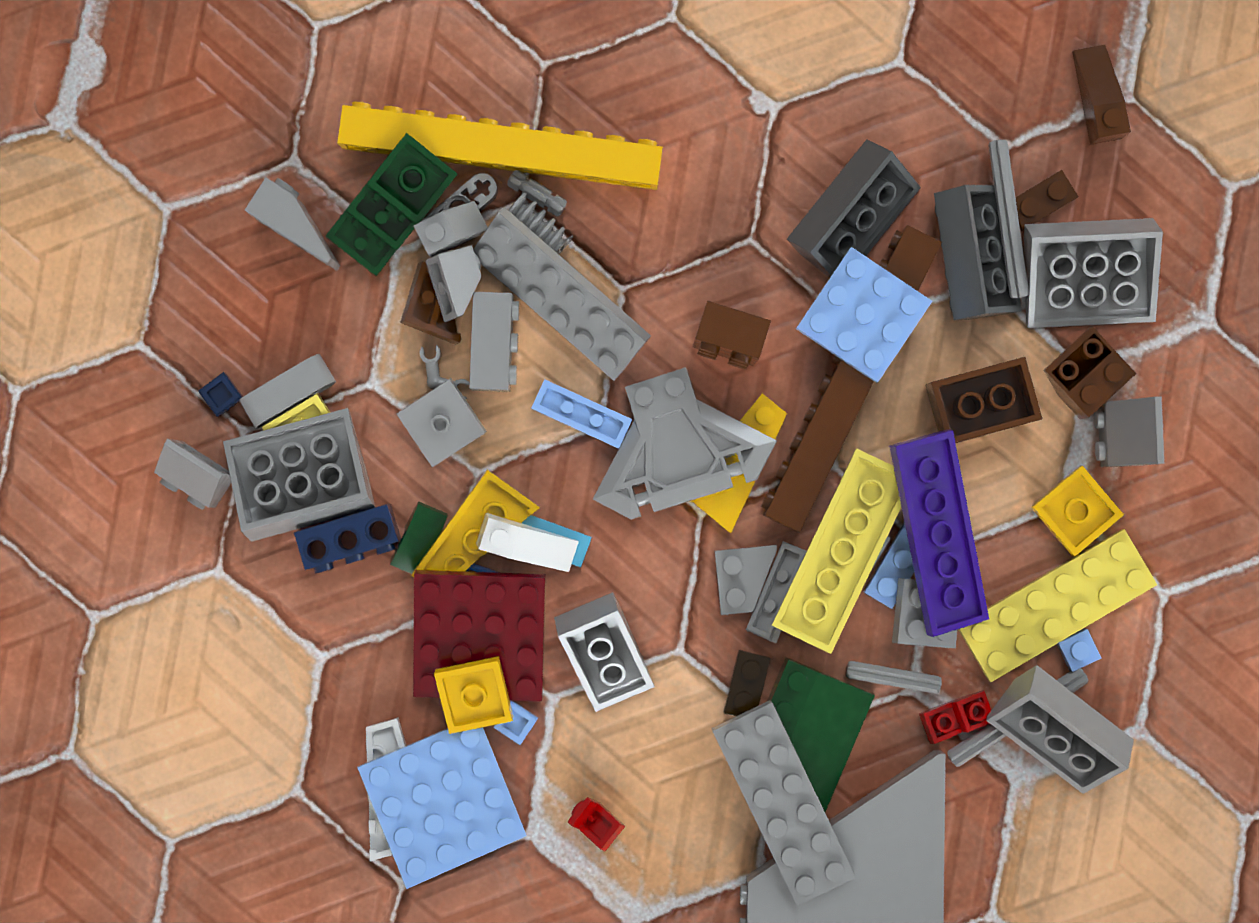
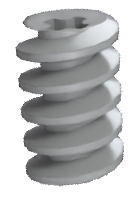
(535, 223)

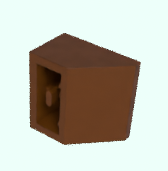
(1088, 373)

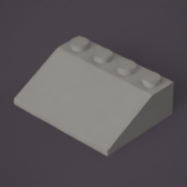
(1092, 272)
(298, 475)

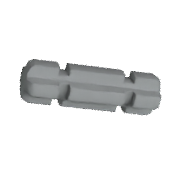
(537, 193)

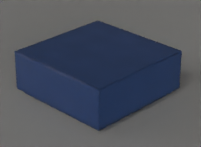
(220, 394)

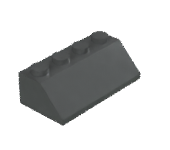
(855, 208)
(973, 252)

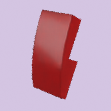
(956, 717)

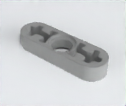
(470, 186)

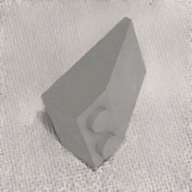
(279, 209)
(1130, 432)
(603, 652)

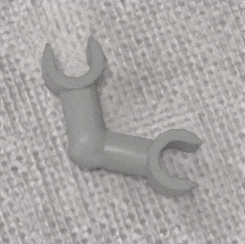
(432, 371)

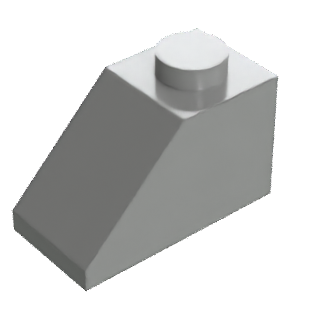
(450, 228)
(454, 279)

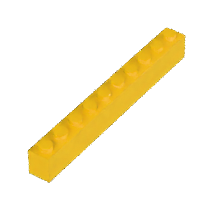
(504, 147)

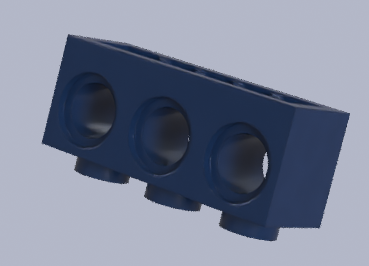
(331, 535)

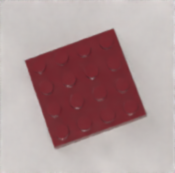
(478, 618)

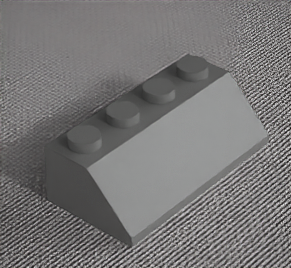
(1061, 730)

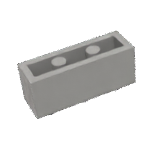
(493, 341)

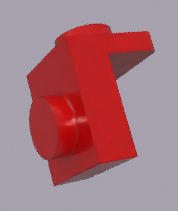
(596, 823)

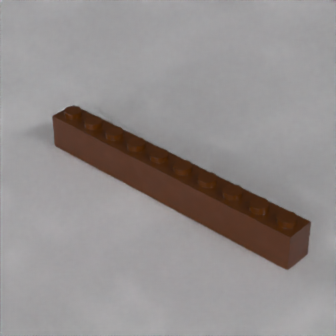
(839, 403)

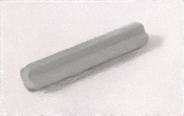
(893, 677)

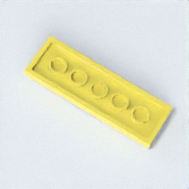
(841, 553)
(1058, 605)

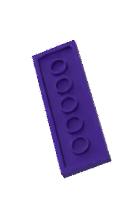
(939, 532)

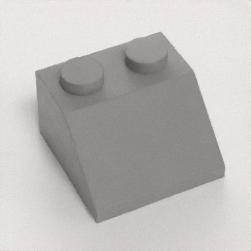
(192, 473)

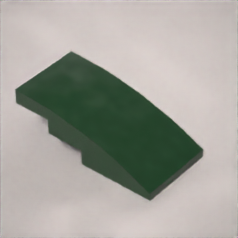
(391, 204)

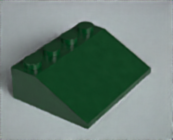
(820, 720)

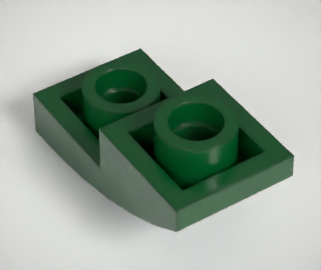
(418, 537)

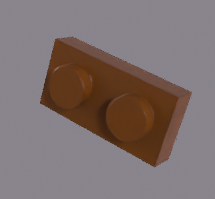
(1044, 199)

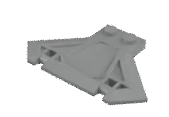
(678, 449)

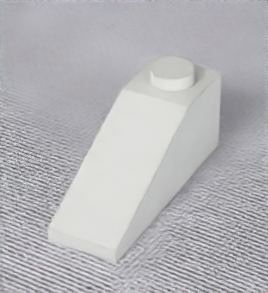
(526, 543)

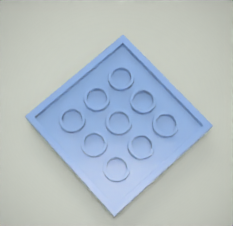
(441, 803)

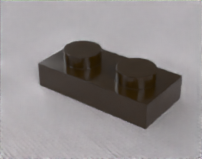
(746, 682)

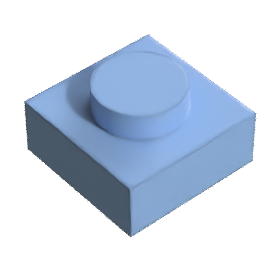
(1078, 650)

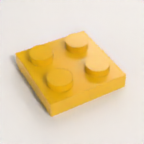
(1077, 510)
(473, 695)

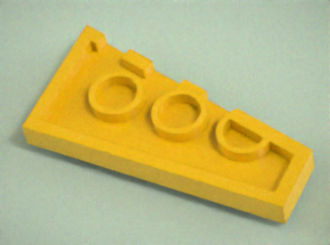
(727, 504)
(456, 545)

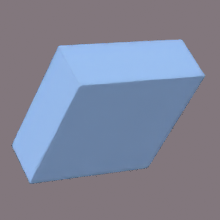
(521, 724)

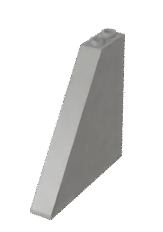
(893, 848)

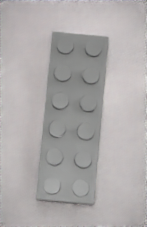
(560, 294)
(783, 802)

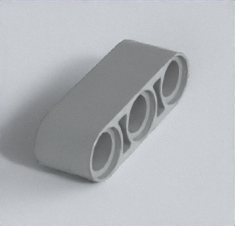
(287, 390)

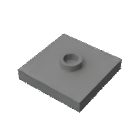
(441, 422)

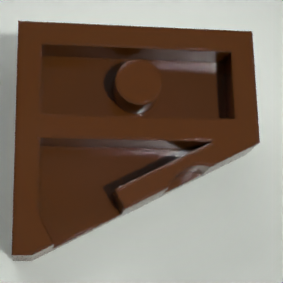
(423, 309)

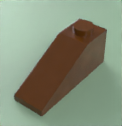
(1100, 95)

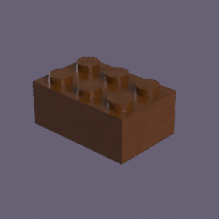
(731, 335)
(985, 400)

